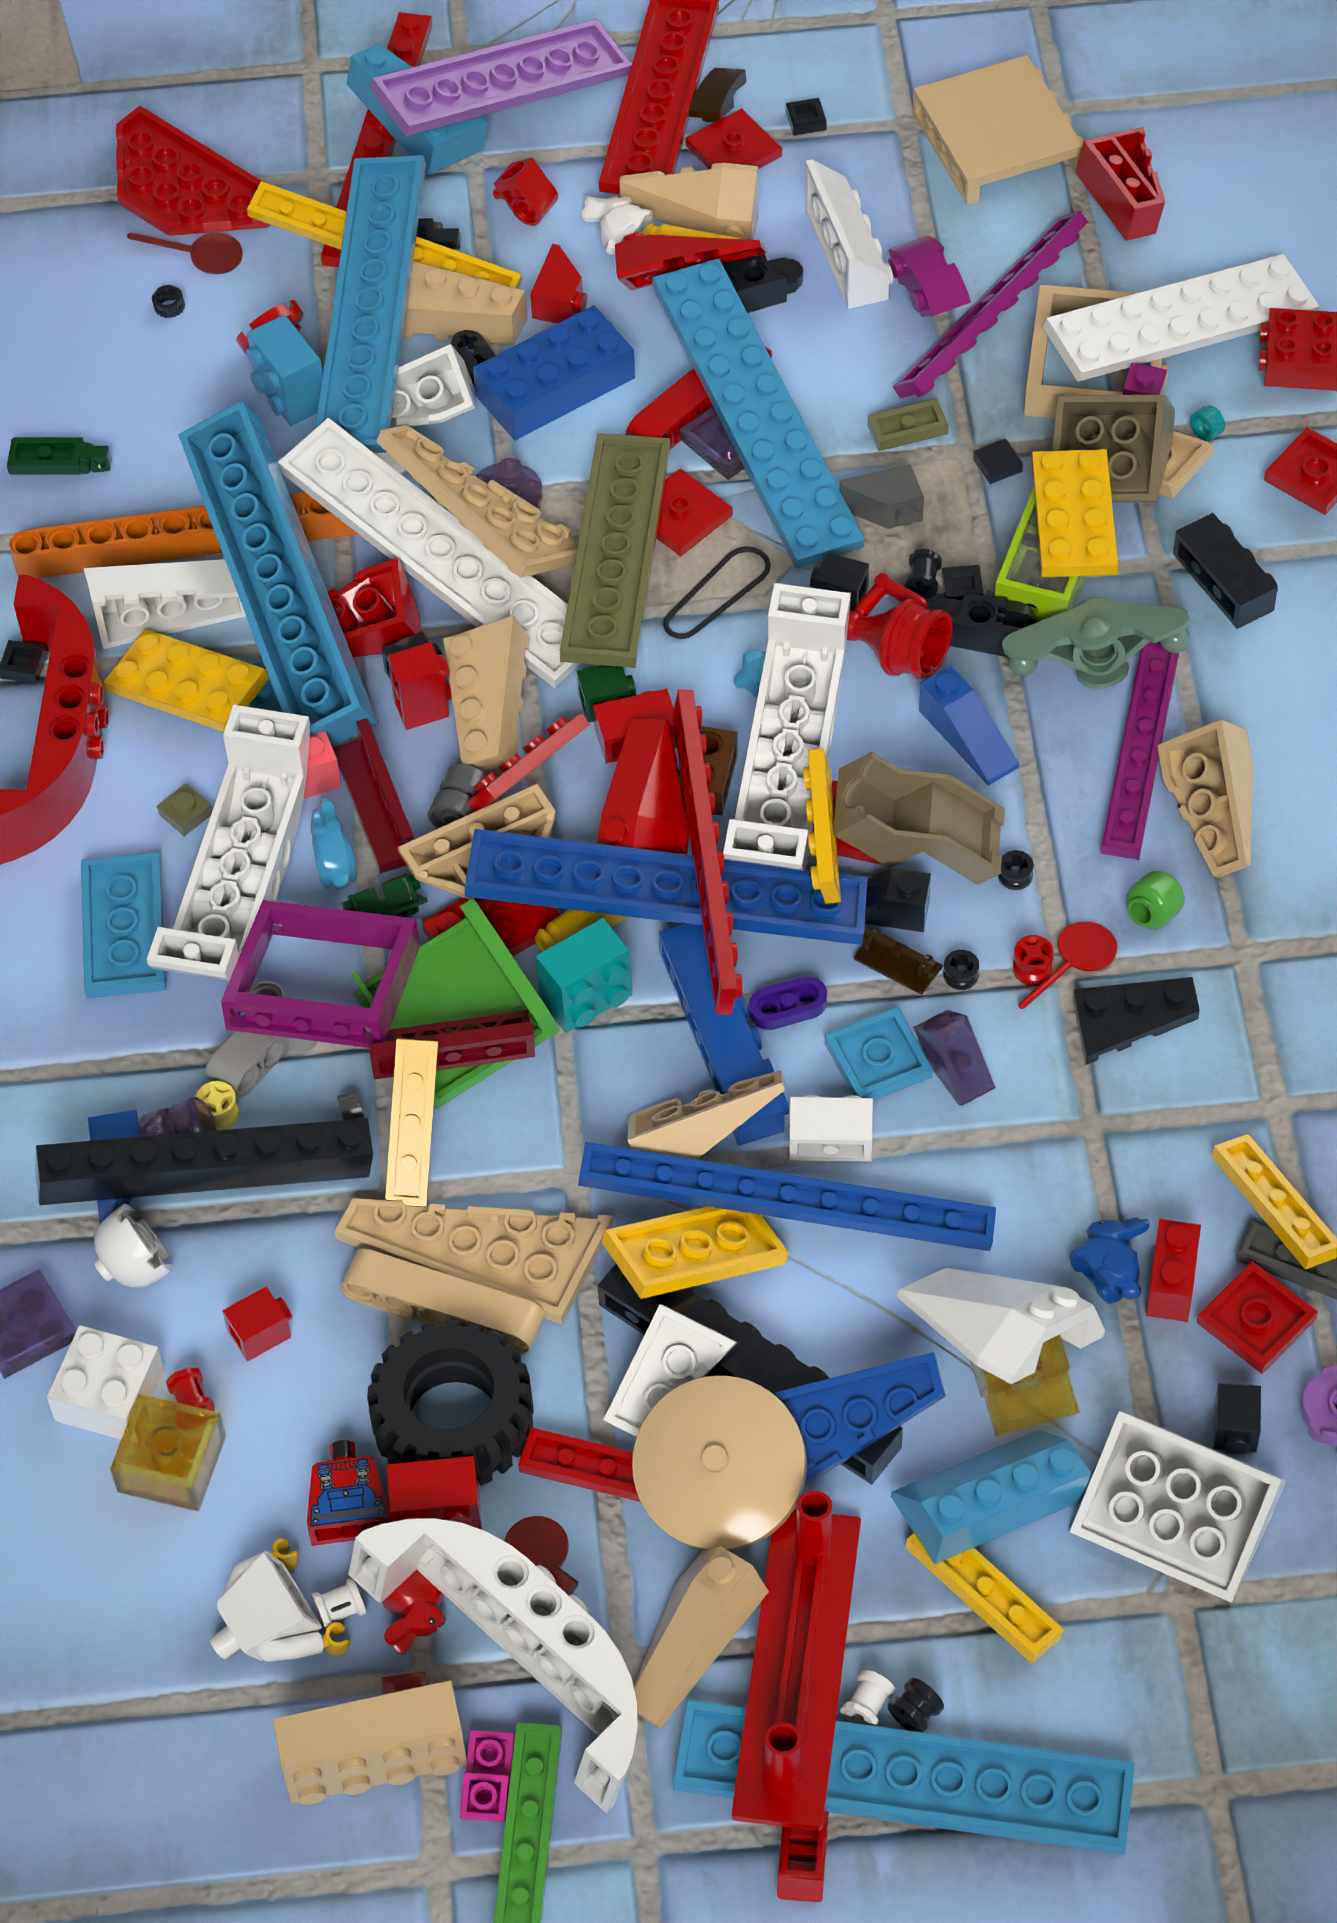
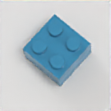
(285, 369)

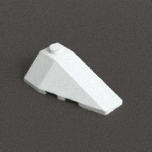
(432, 389)

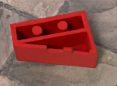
(1123, 181)

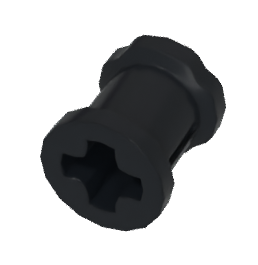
(924, 568)

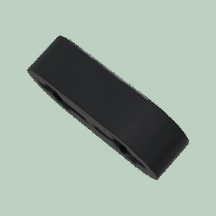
(474, 341)

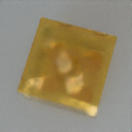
(168, 1452)

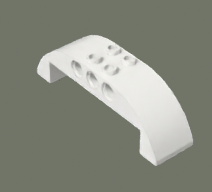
(790, 717)
(242, 846)
(524, 1616)

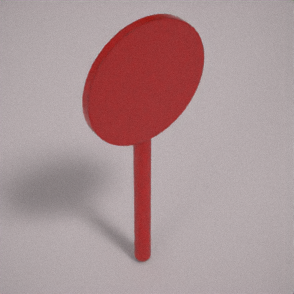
(1083, 947)

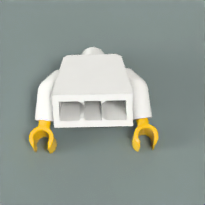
(270, 1614)

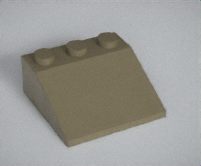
(1131, 428)

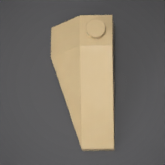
(709, 200)
(705, 1121)
(697, 1624)

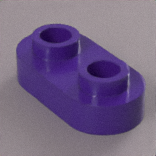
(786, 1003)

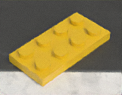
(1074, 513)
(185, 679)
(693, 1249)

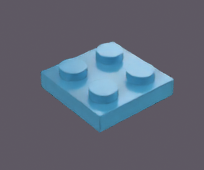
(878, 1055)

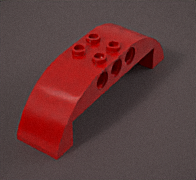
(68, 722)

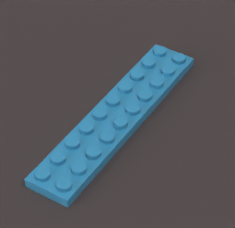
(371, 296)
(758, 413)
(935, 1781)

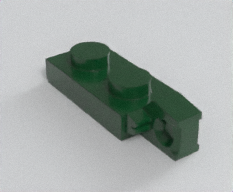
(56, 456)

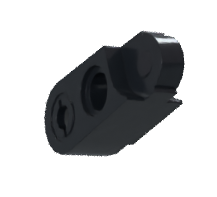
(762, 281)
(984, 621)

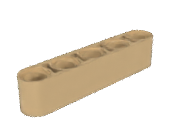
(437, 1297)

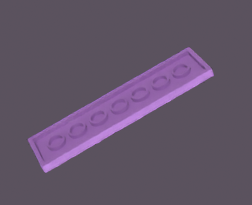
(500, 77)

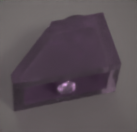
(955, 1055)

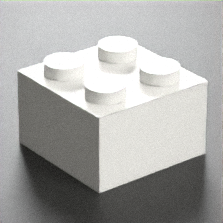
(103, 1381)

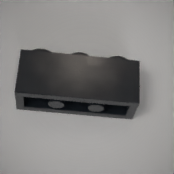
(1225, 570)

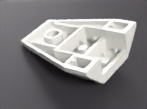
(1001, 1319)

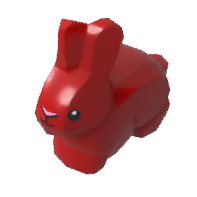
(418, 1605)

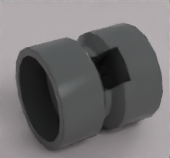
(454, 793)

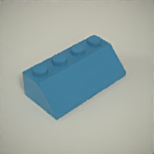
(993, 1493)

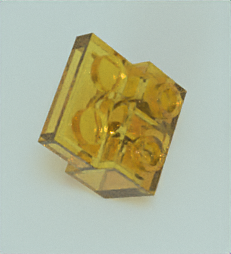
(1033, 1404)

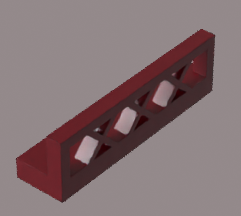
(374, 798)
(462, 1042)

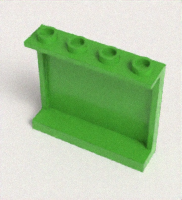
(464, 977)

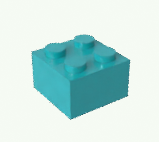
(584, 975)

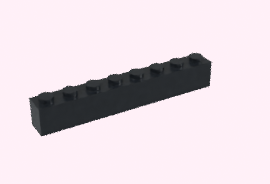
(203, 1161)
(749, 1359)

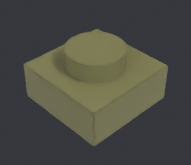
(185, 809)

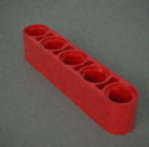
(673, 409)

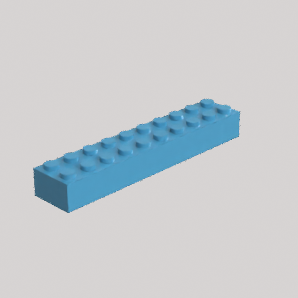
(276, 573)

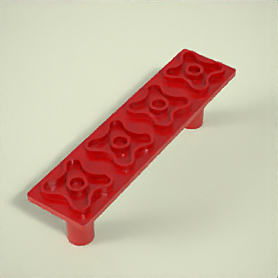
(797, 1668)

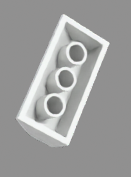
(846, 237)

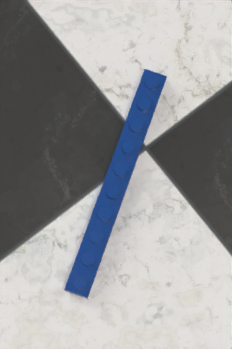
(787, 1196)

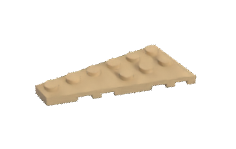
(490, 511)
(495, 1247)

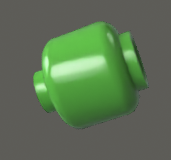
(1154, 900)

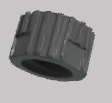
(350, 1106)

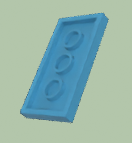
(119, 924)

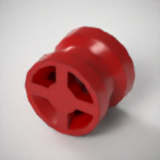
(1027, 951)

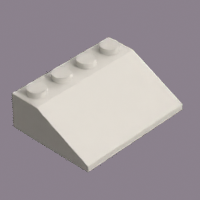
(1177, 1506)

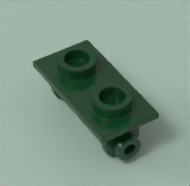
(398, 900)

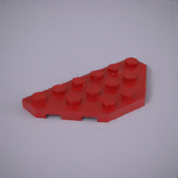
(179, 180)

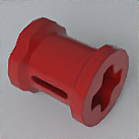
(188, 1388)

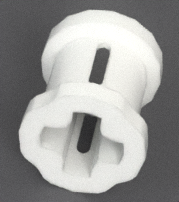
(338, 1603)
(868, 1698)

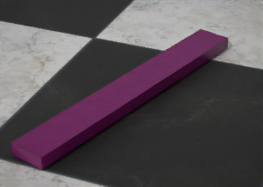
(1139, 752)

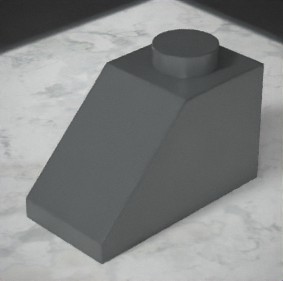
(885, 497)

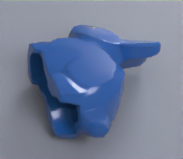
(1109, 1260)

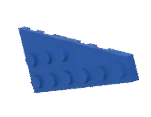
(859, 1408)

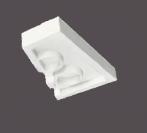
(668, 1356)

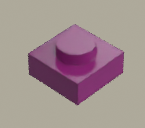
(1144, 380)

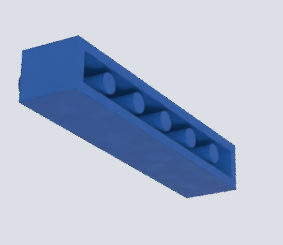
(724, 1041)

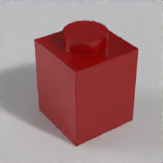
(258, 1323)

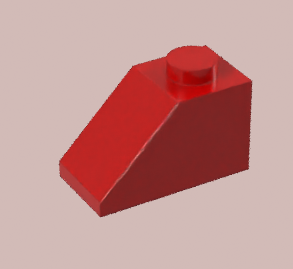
(557, 289)

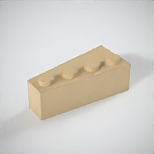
(453, 302)

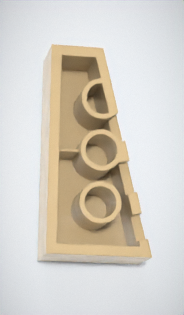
(486, 691)

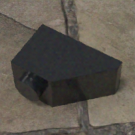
(898, 899)

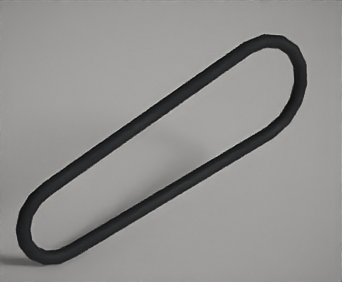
(738, 550)

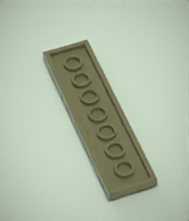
(615, 551)

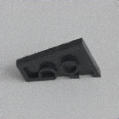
(1125, 1013)

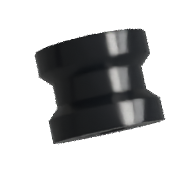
(915, 1705)

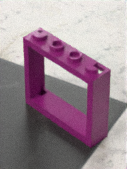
(318, 1019)

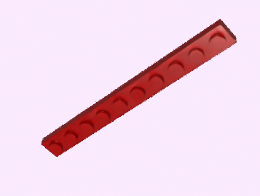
(407, 43)
(707, 861)

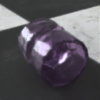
(182, 1117)

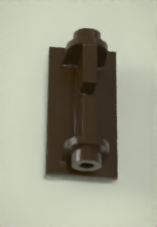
(897, 961)

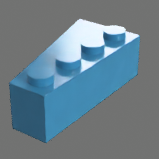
(439, 145)

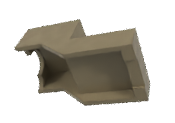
(910, 812)

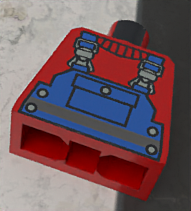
(344, 1496)

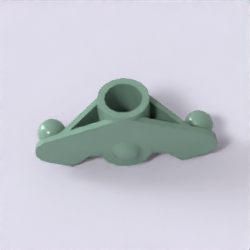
(1097, 639)

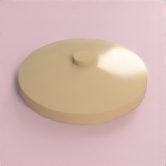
(719, 1463)

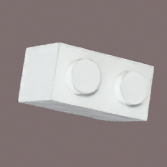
(831, 1128)

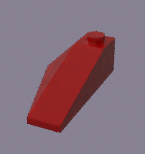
(653, 255)
(645, 795)

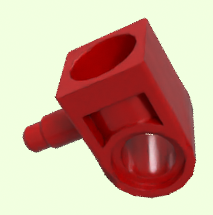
(526, 191)

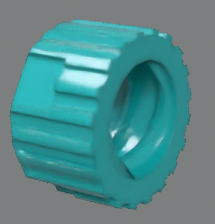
(1207, 423)

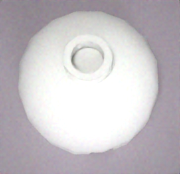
(129, 1250)

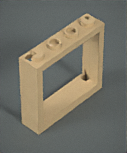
(1055, 300)

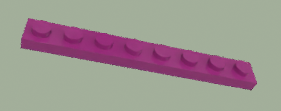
(984, 312)

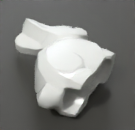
(616, 218)

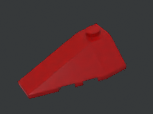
(376, 608)

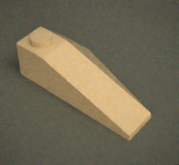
(1213, 785)

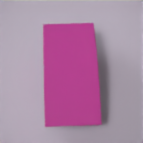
(487, 1776)

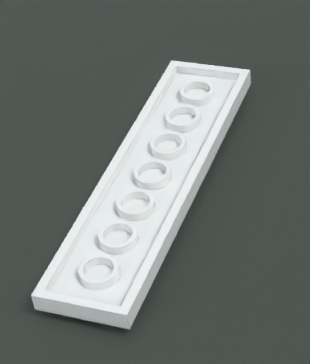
(1176, 317)

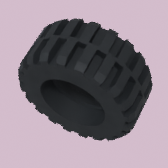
(443, 1357)

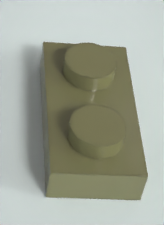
(908, 424)

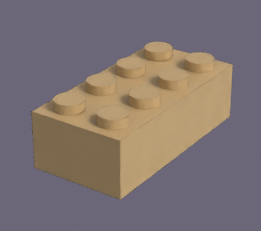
(370, 1743)

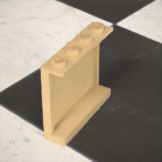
(995, 124)

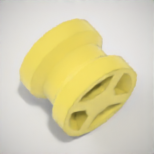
(222, 1098)

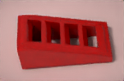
(802, 1880)

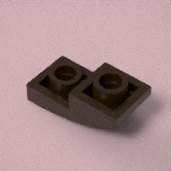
(716, 94)

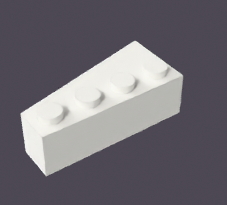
(160, 598)

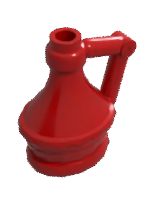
(904, 637)

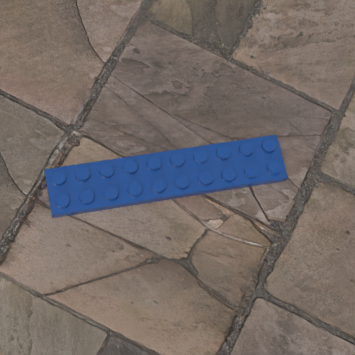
(658, 886)

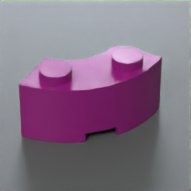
(928, 277)

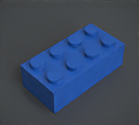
(554, 372)

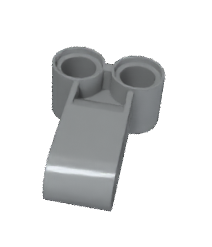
(250, 1056)

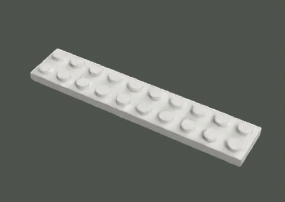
(427, 541)

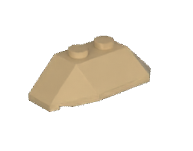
(444, 854)

